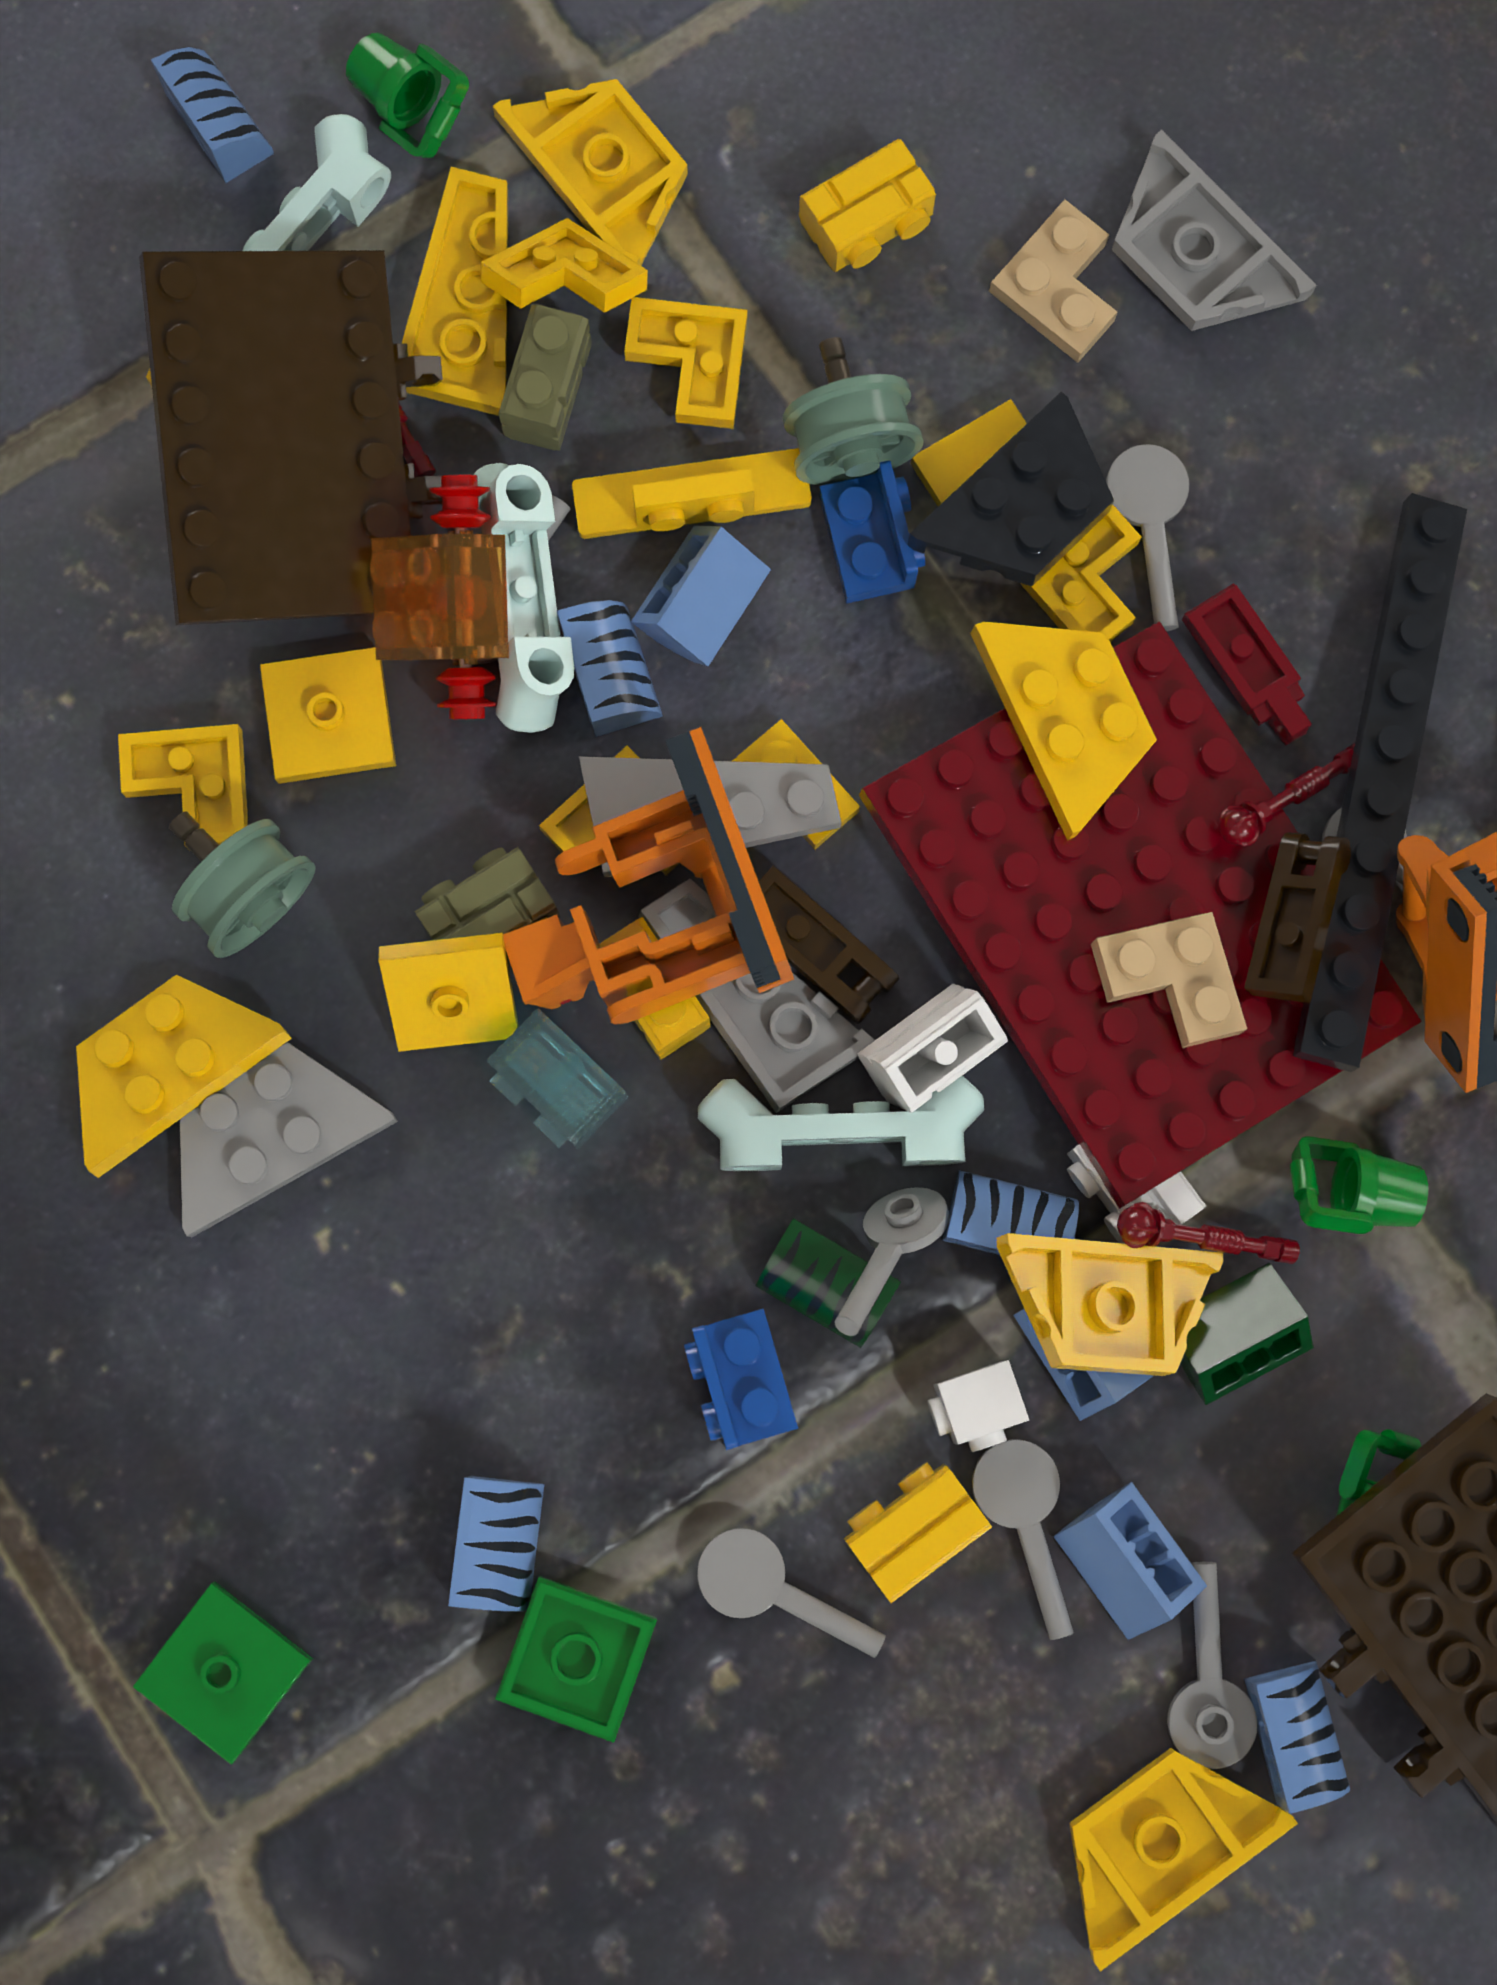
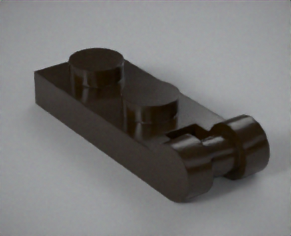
(1297, 917)
(823, 947)

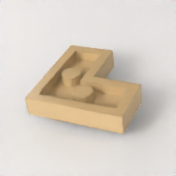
(1044, 285)
(1184, 961)

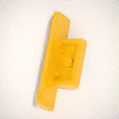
(689, 494)

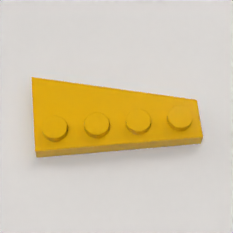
(451, 307)

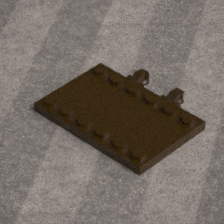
(278, 429)
(1419, 1593)

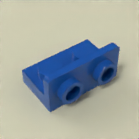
(871, 534)
(742, 1379)

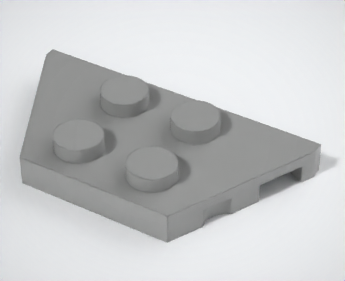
(1200, 246)
(268, 1132)

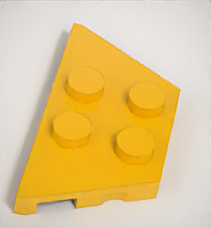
(601, 160)
(1069, 712)
(163, 1064)
(1107, 1301)
(1162, 1847)

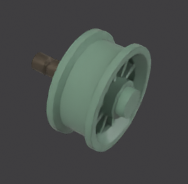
(850, 423)
(238, 884)

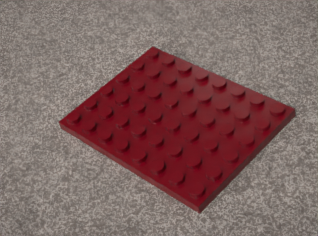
(1032, 902)

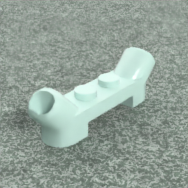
(343, 184)
(539, 658)
(754, 1136)

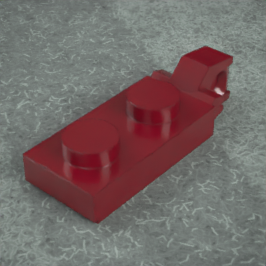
(1249, 662)

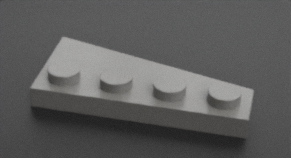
(766, 798)
(781, 1036)

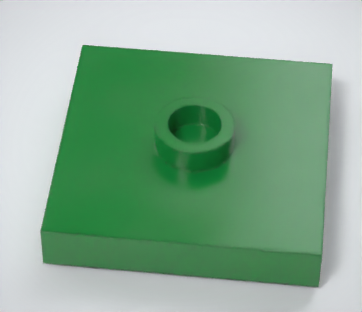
(576, 1659)
(223, 1672)

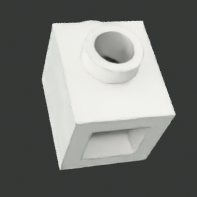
(978, 1406)

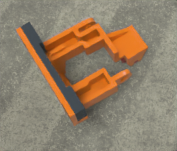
(1453, 933)
(645, 976)

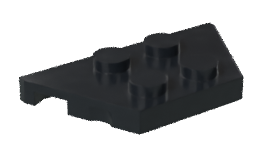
(1023, 501)

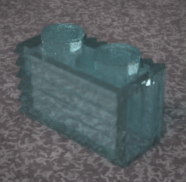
(555, 1080)

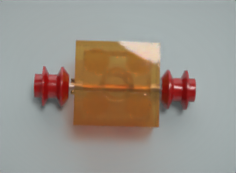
(445, 596)

